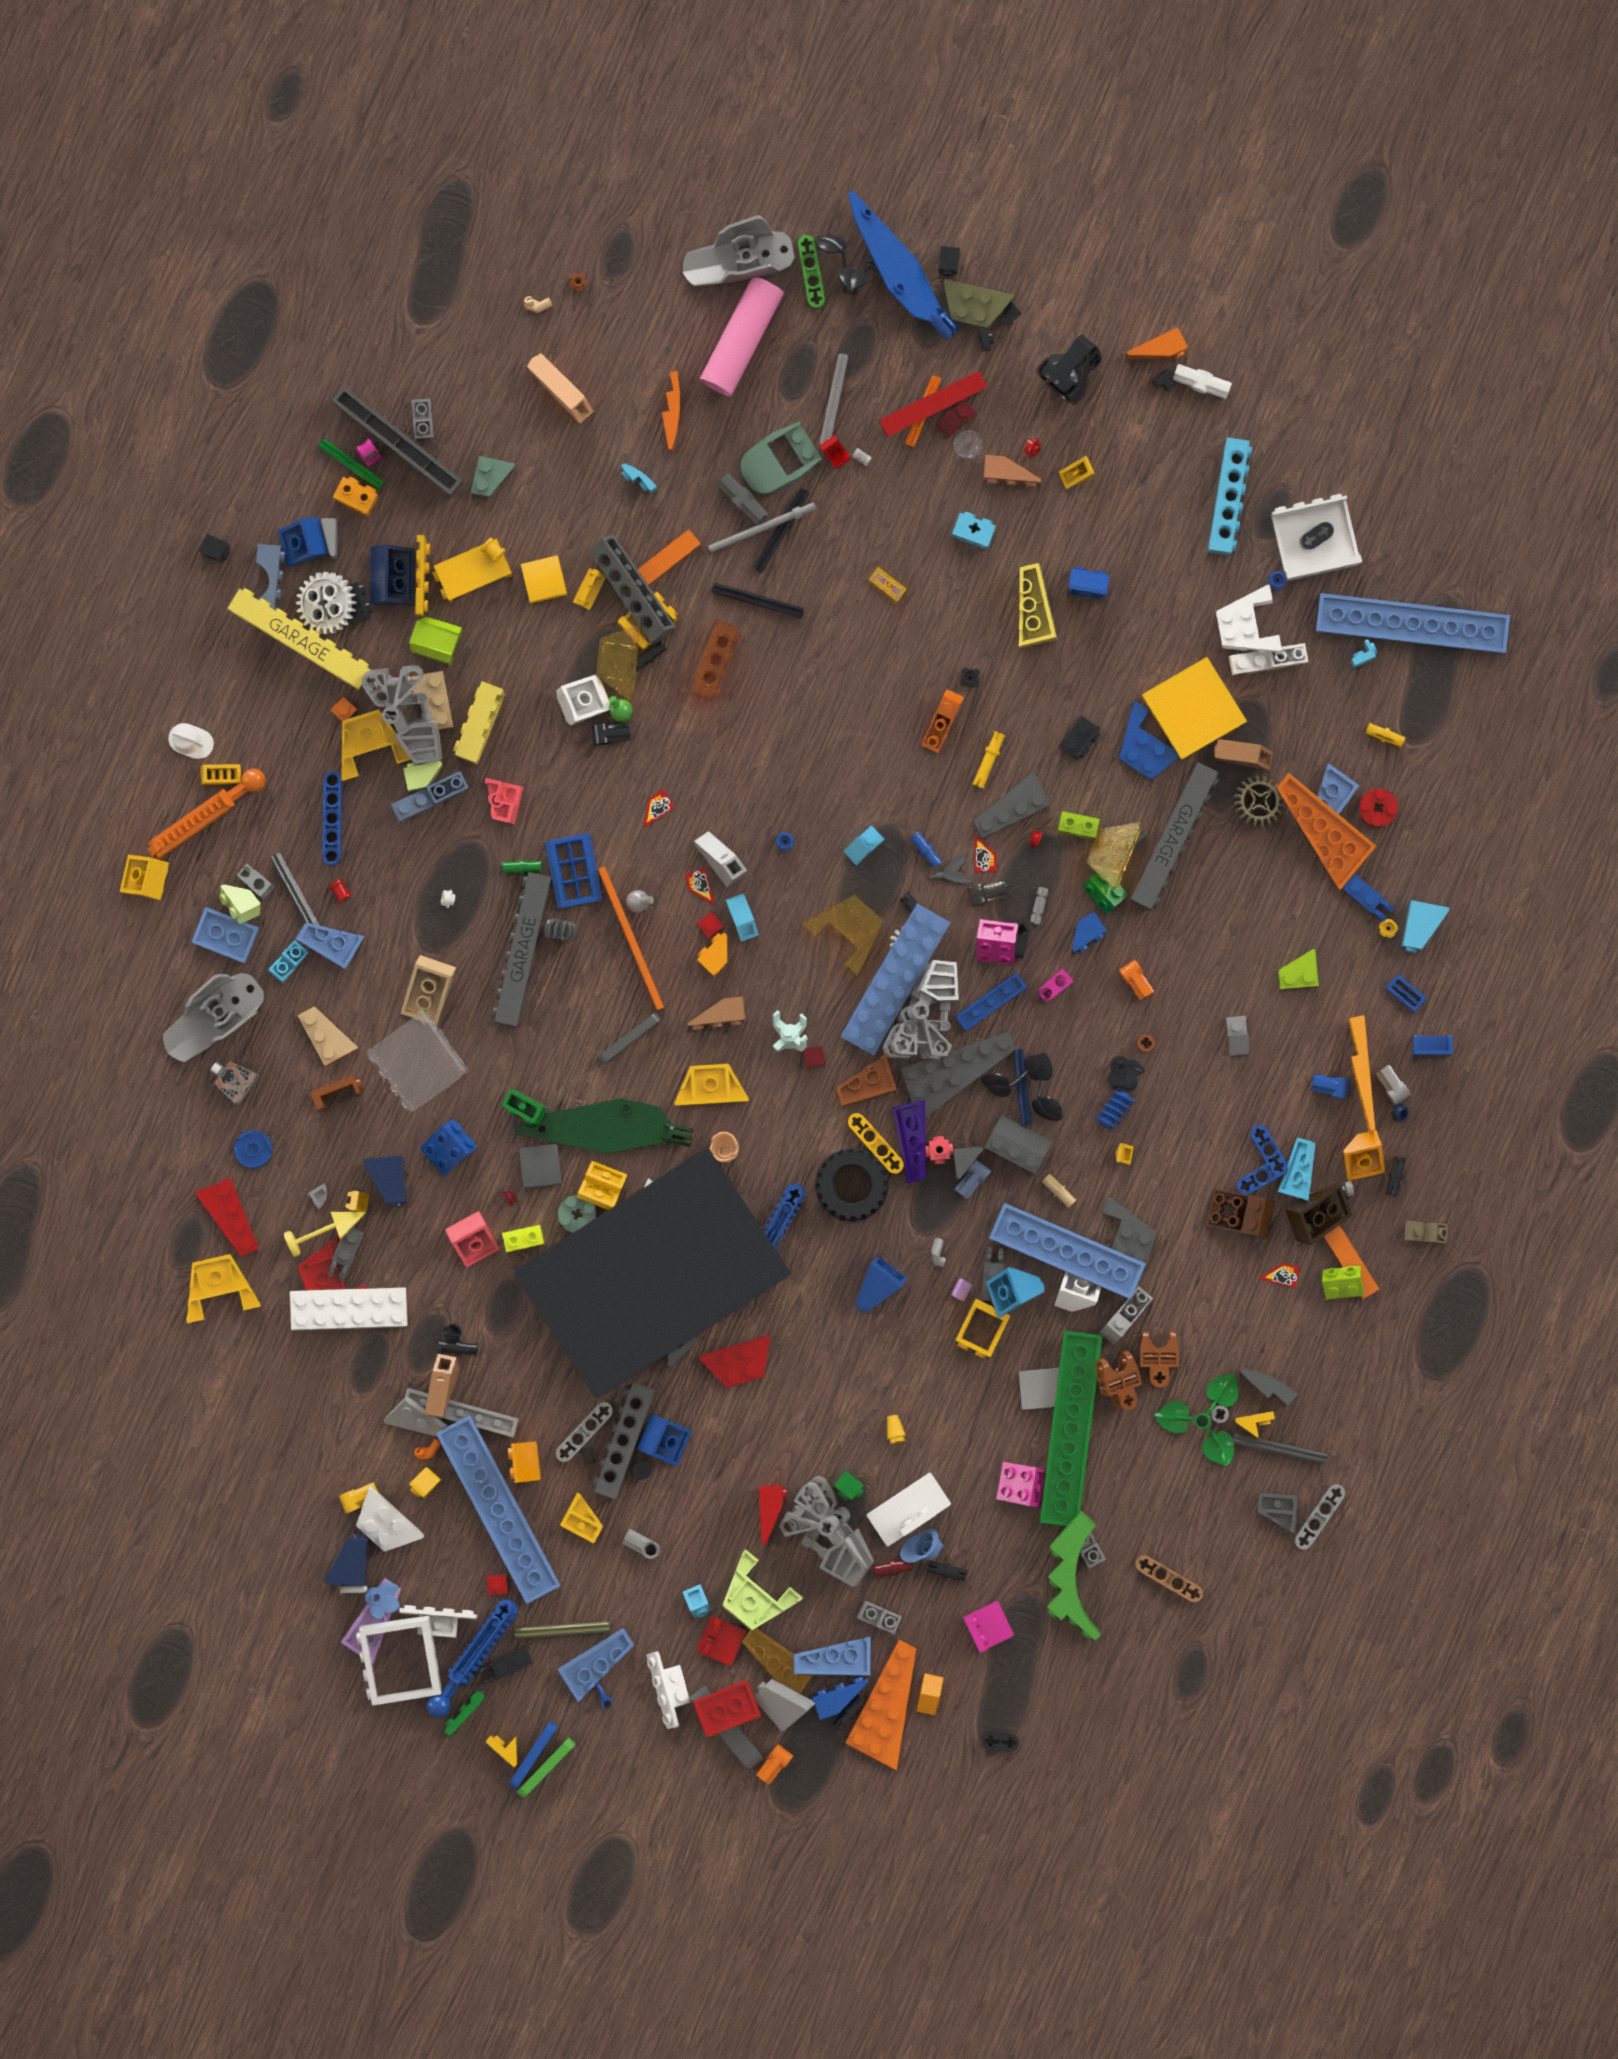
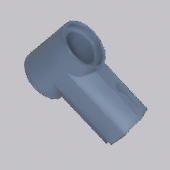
(975, 1175)

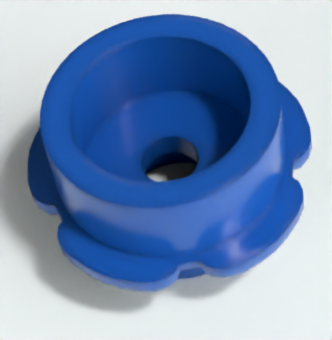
(1277, 575)
(784, 846)

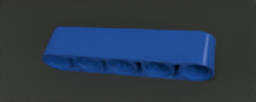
(336, 827)

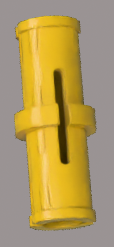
(1385, 735)

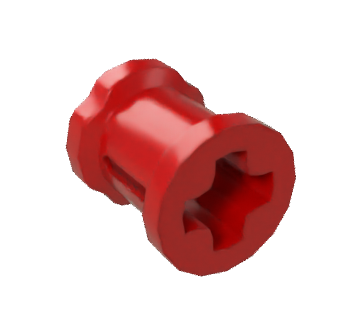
(340, 891)

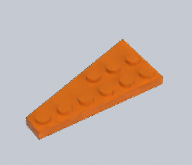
(1331, 836)
(882, 1720)

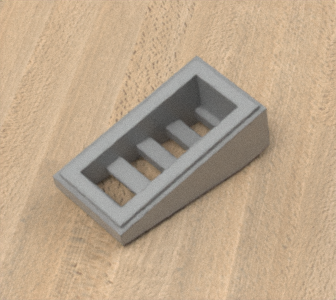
(330, 530)

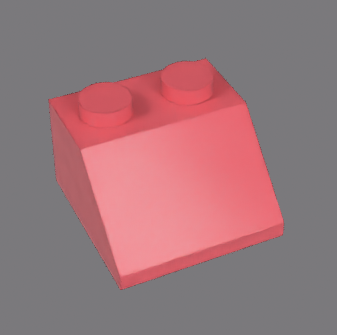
(472, 1239)

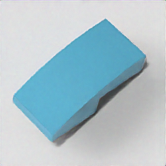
(634, 475)
(288, 961)

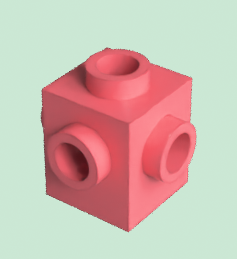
(939, 1158)

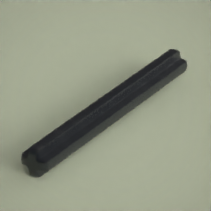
(779, 533)
(757, 600)

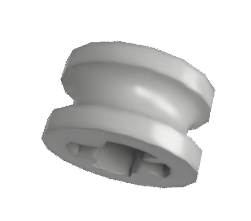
(1213, 1413)

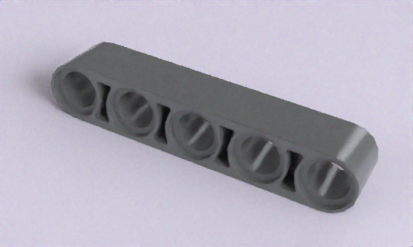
(735, 1738)

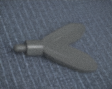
(950, 873)

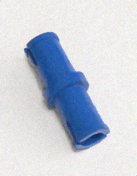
(925, 849)

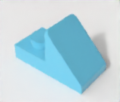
(863, 845)

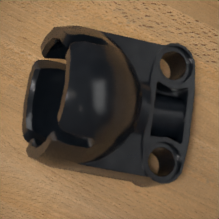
(1069, 371)

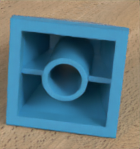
(1013, 1289)

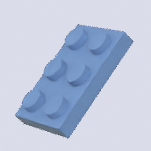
(225, 935)

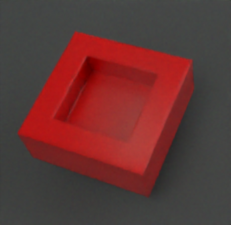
(710, 925)
(497, 1584)

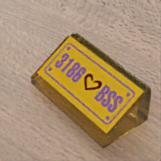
(887, 584)

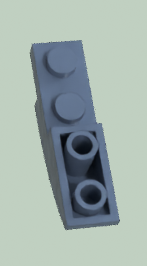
(429, 797)

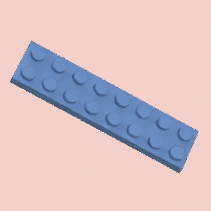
(895, 979)
(1067, 1251)

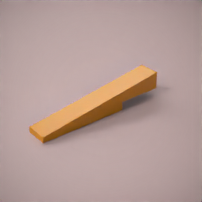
(1361, 1069)

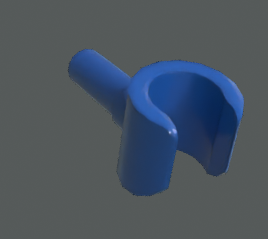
(603, 1696)

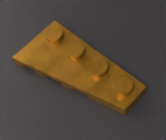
(775, 1659)

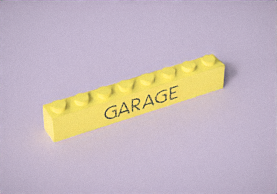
(298, 639)

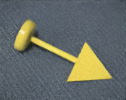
(342, 1221)

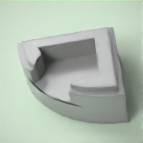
(319, 1195)

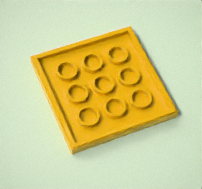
(1194, 708)

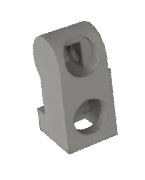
(255, 881)

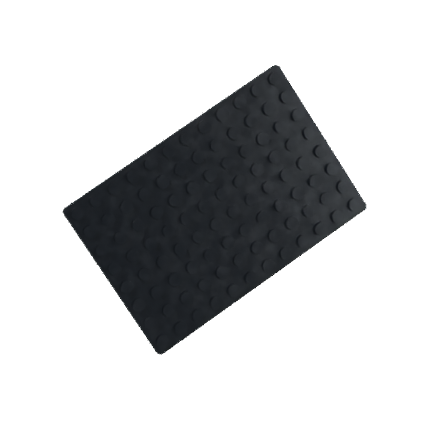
(652, 1273)

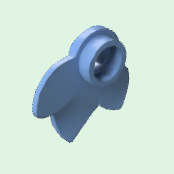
(385, 1601)

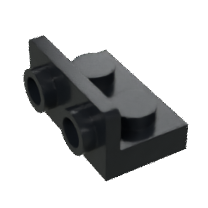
(1079, 738)

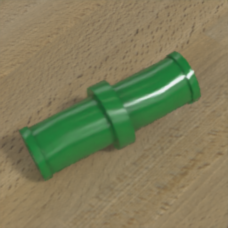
(522, 867)

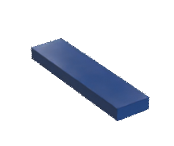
(990, 1002)

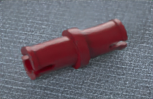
(891, 1568)

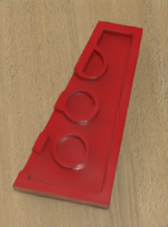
(226, 1210)

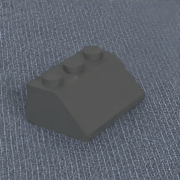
(1018, 1145)

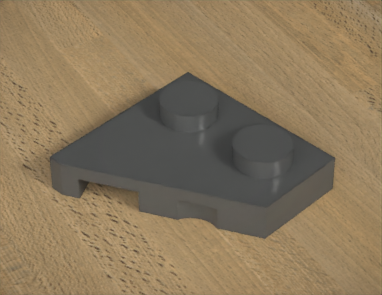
(1279, 1509)

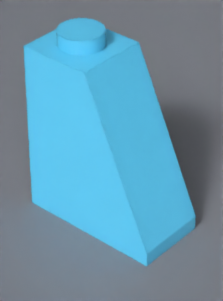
(1421, 923)

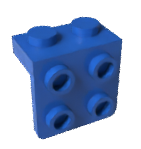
(448, 1147)

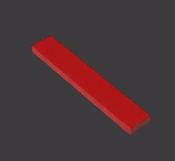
(932, 403)

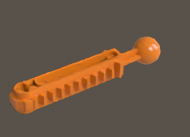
(252, 781)

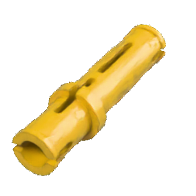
(992, 752)

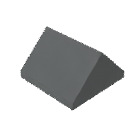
(964, 1158)

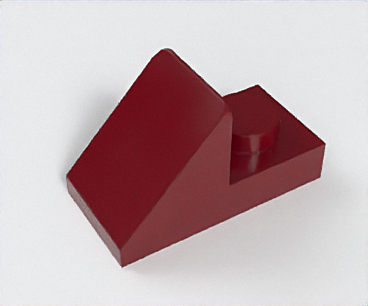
(955, 418)

